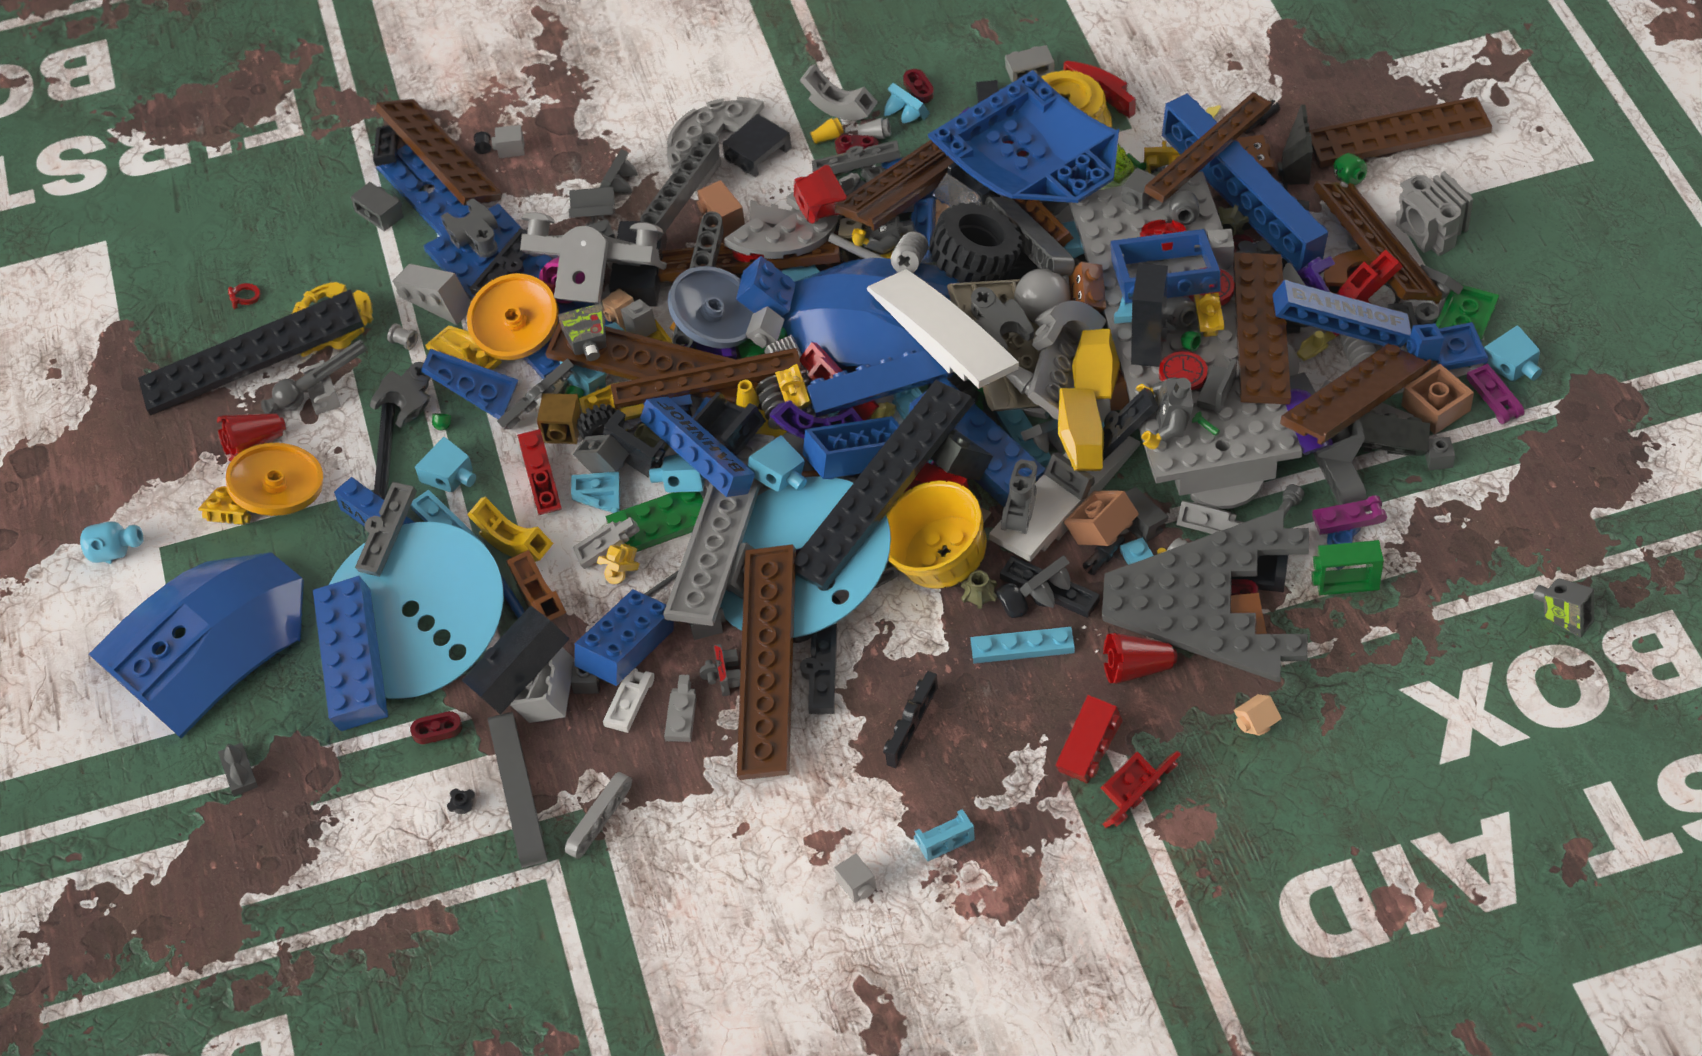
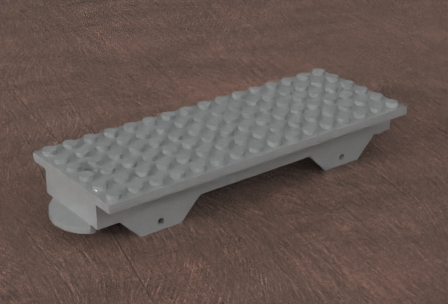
(1211, 468)

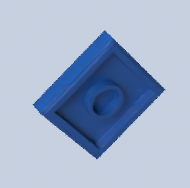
(1461, 347)

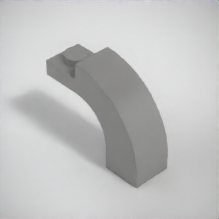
(836, 101)
(1070, 315)

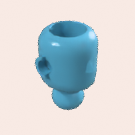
(109, 541)

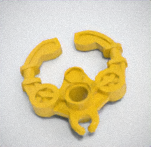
(330, 290)

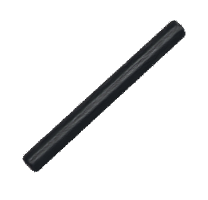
(384, 450)

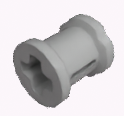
(402, 336)

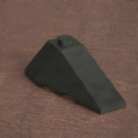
(1297, 152)

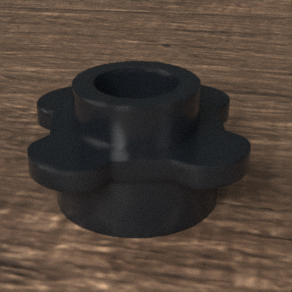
(463, 806)

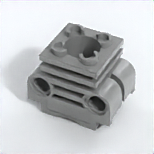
(1434, 211)

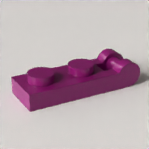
(1495, 393)
(1349, 516)

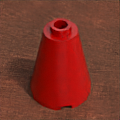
(248, 430)
(1135, 657)

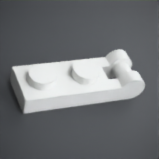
(628, 700)

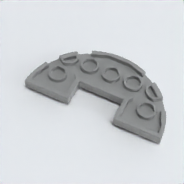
(709, 119)
(787, 237)

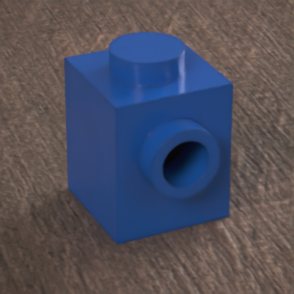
(1425, 342)

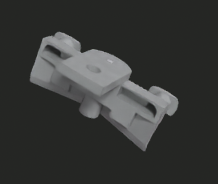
(587, 252)

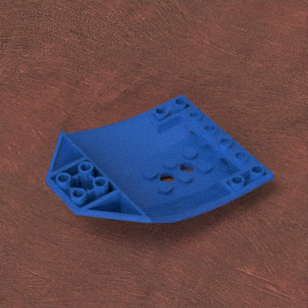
(1066, 147)
(847, 319)
(234, 621)

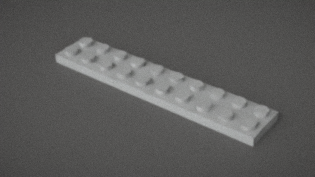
(1054, 369)
(712, 549)

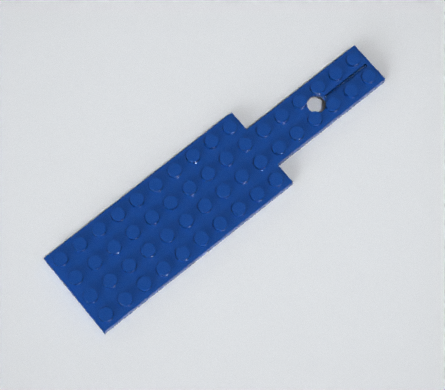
(463, 261)

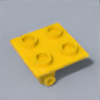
(221, 508)

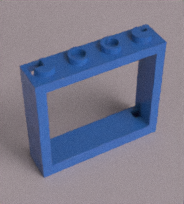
(1150, 249)

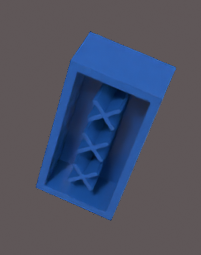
(847, 446)
(623, 637)

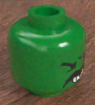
(1350, 169)

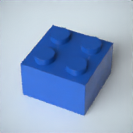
(765, 286)

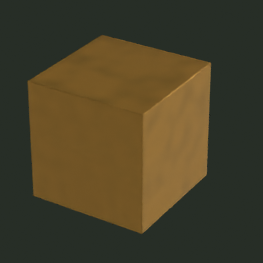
(559, 418)

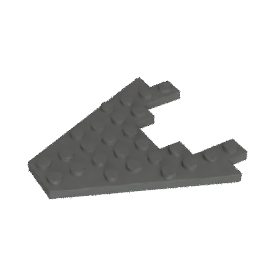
(1187, 596)

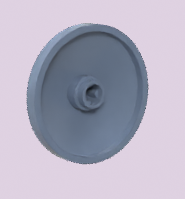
(707, 308)

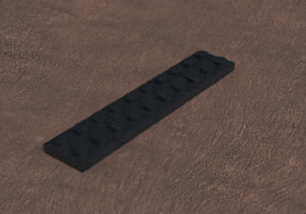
(250, 352)
(881, 484)

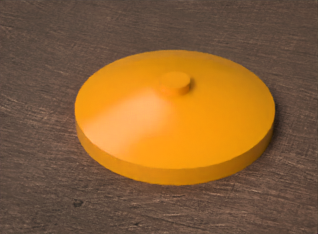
(512, 316)
(274, 479)

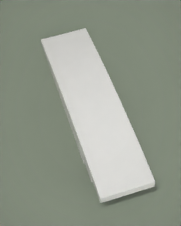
(943, 329)
(1054, 505)

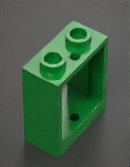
(1352, 579)

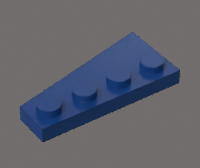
(477, 384)

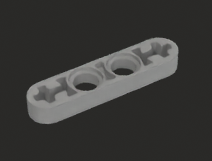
(598, 815)

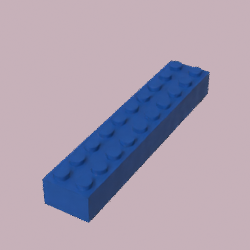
(1250, 186)

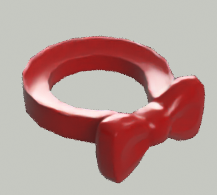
(244, 286)

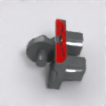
(712, 671)

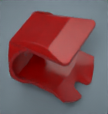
(818, 194)

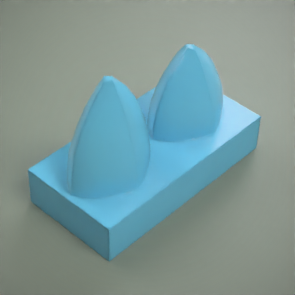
(900, 98)

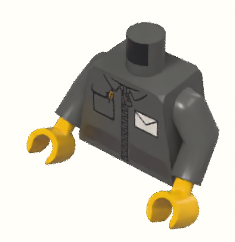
(884, 238)
(1174, 409)

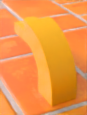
(505, 534)

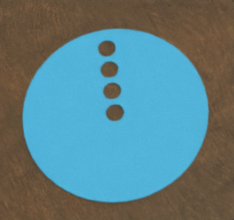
(792, 518)
(450, 580)

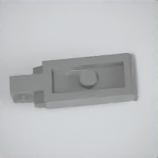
(1205, 518)
(599, 542)
(681, 711)

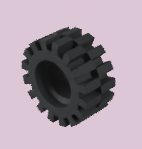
(590, 421)

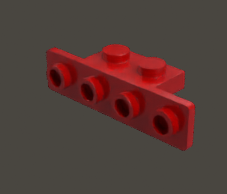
(1131, 781)

